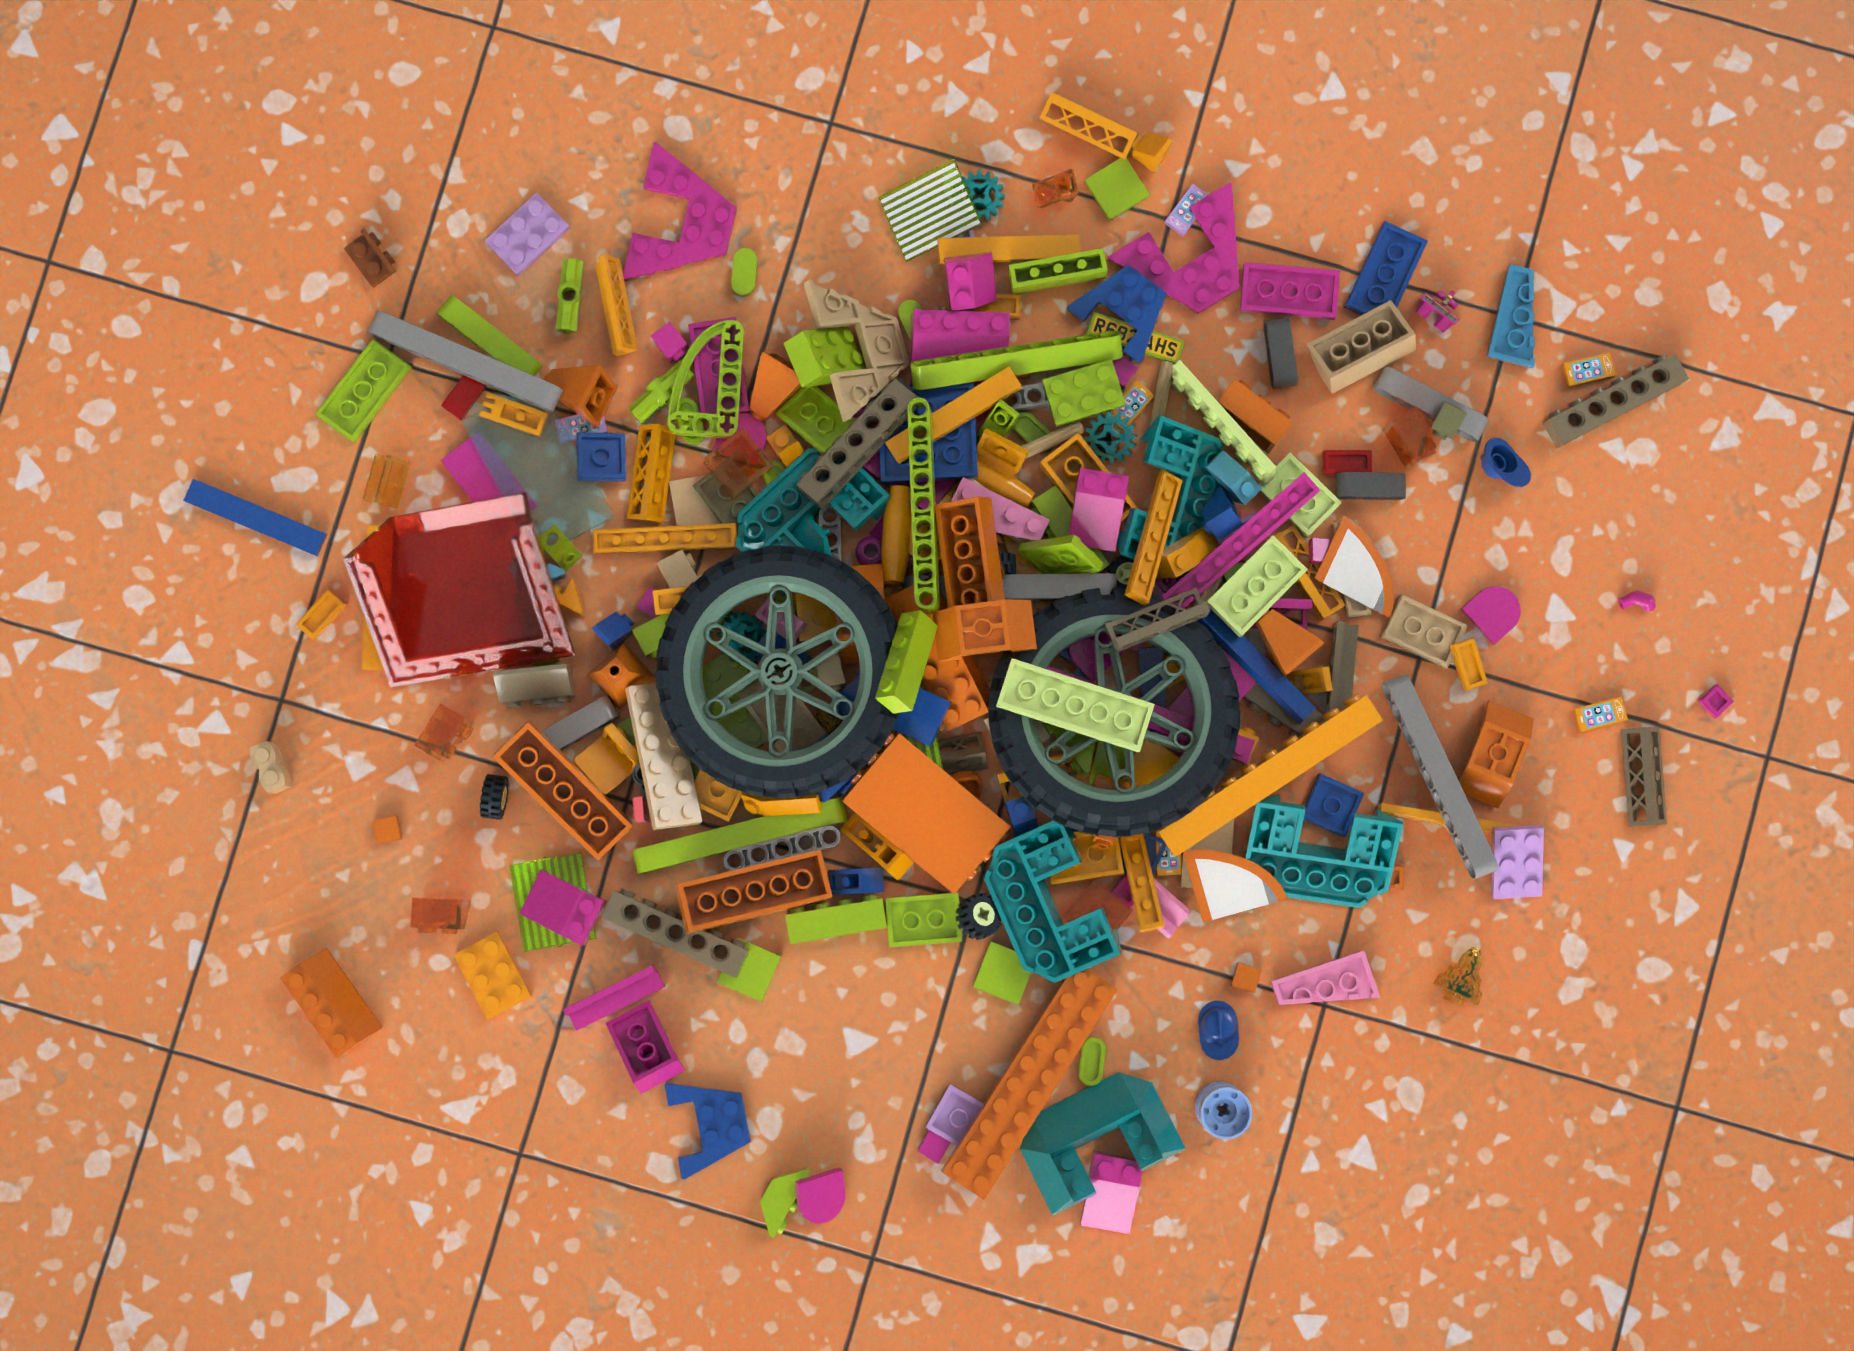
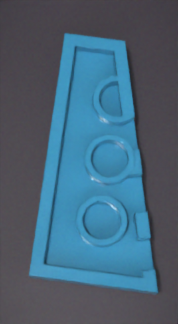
(1513, 326)

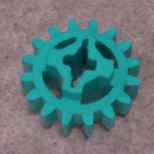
(986, 188)
(1111, 447)
(753, 631)

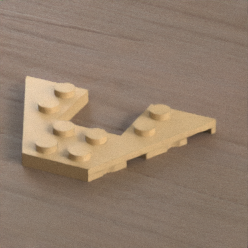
(879, 341)

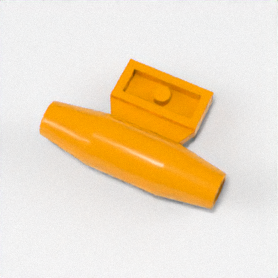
(998, 463)
(897, 536)

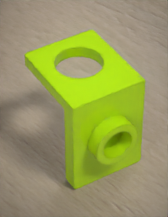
(563, 550)

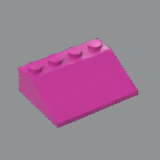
(956, 332)

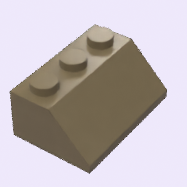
(534, 685)

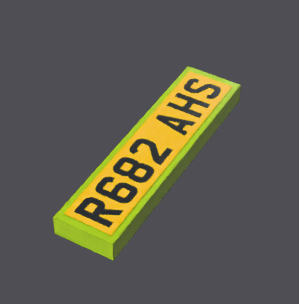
(1160, 346)

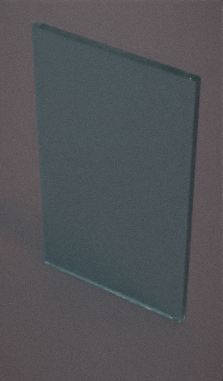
(543, 469)

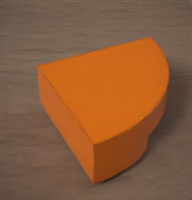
(1397, 878)

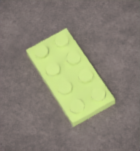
(1256, 586)

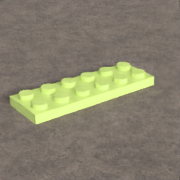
(1218, 417)
(1075, 705)

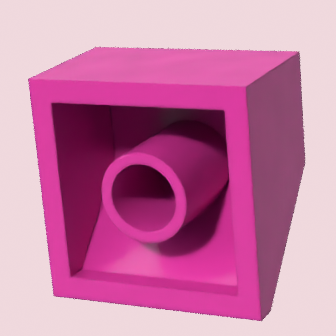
(970, 280)

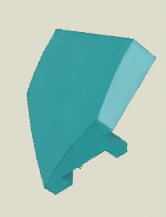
(812, 535)

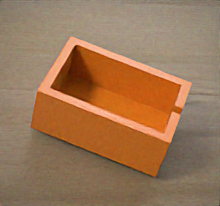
(1255, 414)

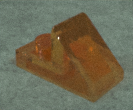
(1055, 189)

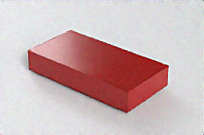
(463, 396)
(1346, 461)

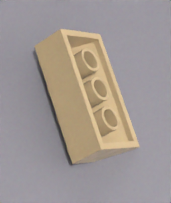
(1362, 346)

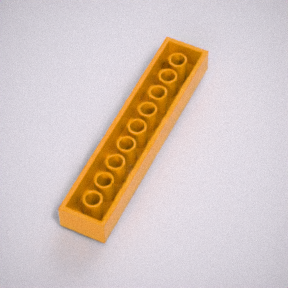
(1272, 772)

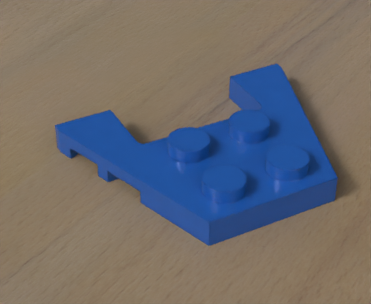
(1132, 300)
(720, 1124)

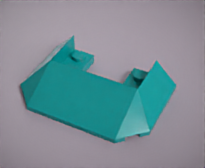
(1185, 454)
(781, 506)
(1320, 871)
(1029, 911)
(1085, 1116)

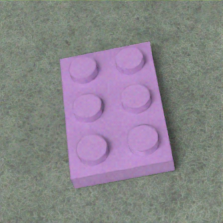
(527, 234)
(1518, 860)
(953, 1114)

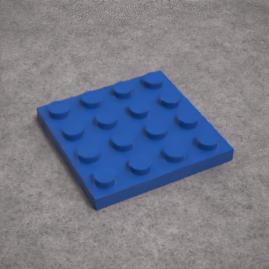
(953, 454)

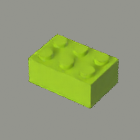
(823, 352)

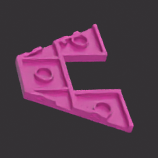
(705, 226)
(1206, 277)

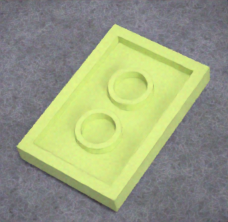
(1313, 511)

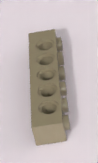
(1671, 375)
(856, 456)
(617, 913)

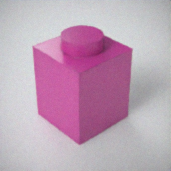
(670, 343)

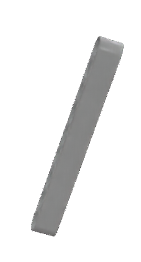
(465, 361)
(1041, 586)
(1439, 777)

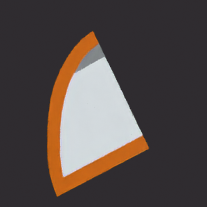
(1357, 569)
(1229, 883)

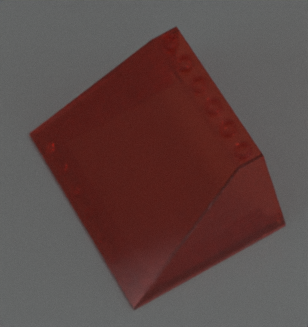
(459, 591)

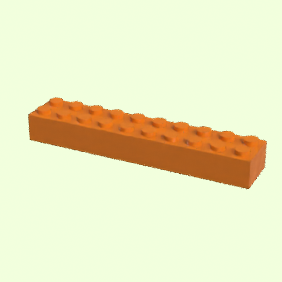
(1028, 1082)

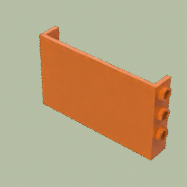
(925, 812)

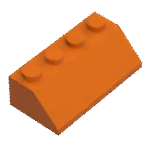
(331, 1003)

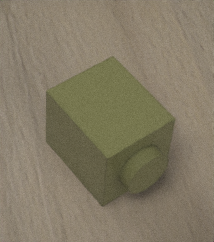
(1447, 420)

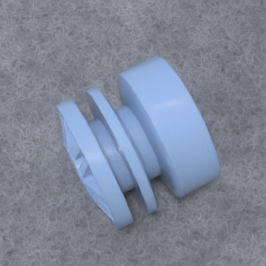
(1228, 1123)

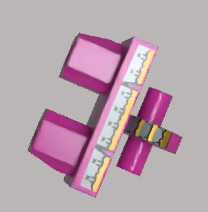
(1447, 317)

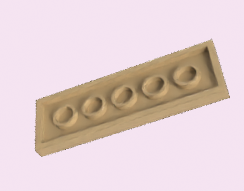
(662, 762)

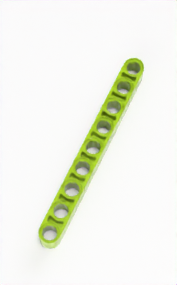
(1020, 358)
(918, 495)
(735, 836)

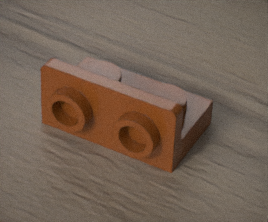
(369, 259)

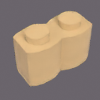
(269, 761)

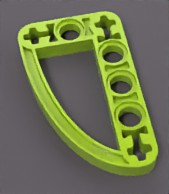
(724, 390)

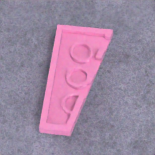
(1008, 516)
(1332, 981)

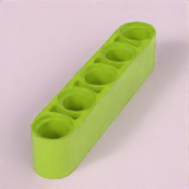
(486, 336)

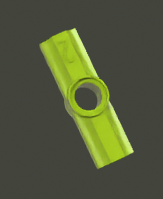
(570, 281)
(656, 394)

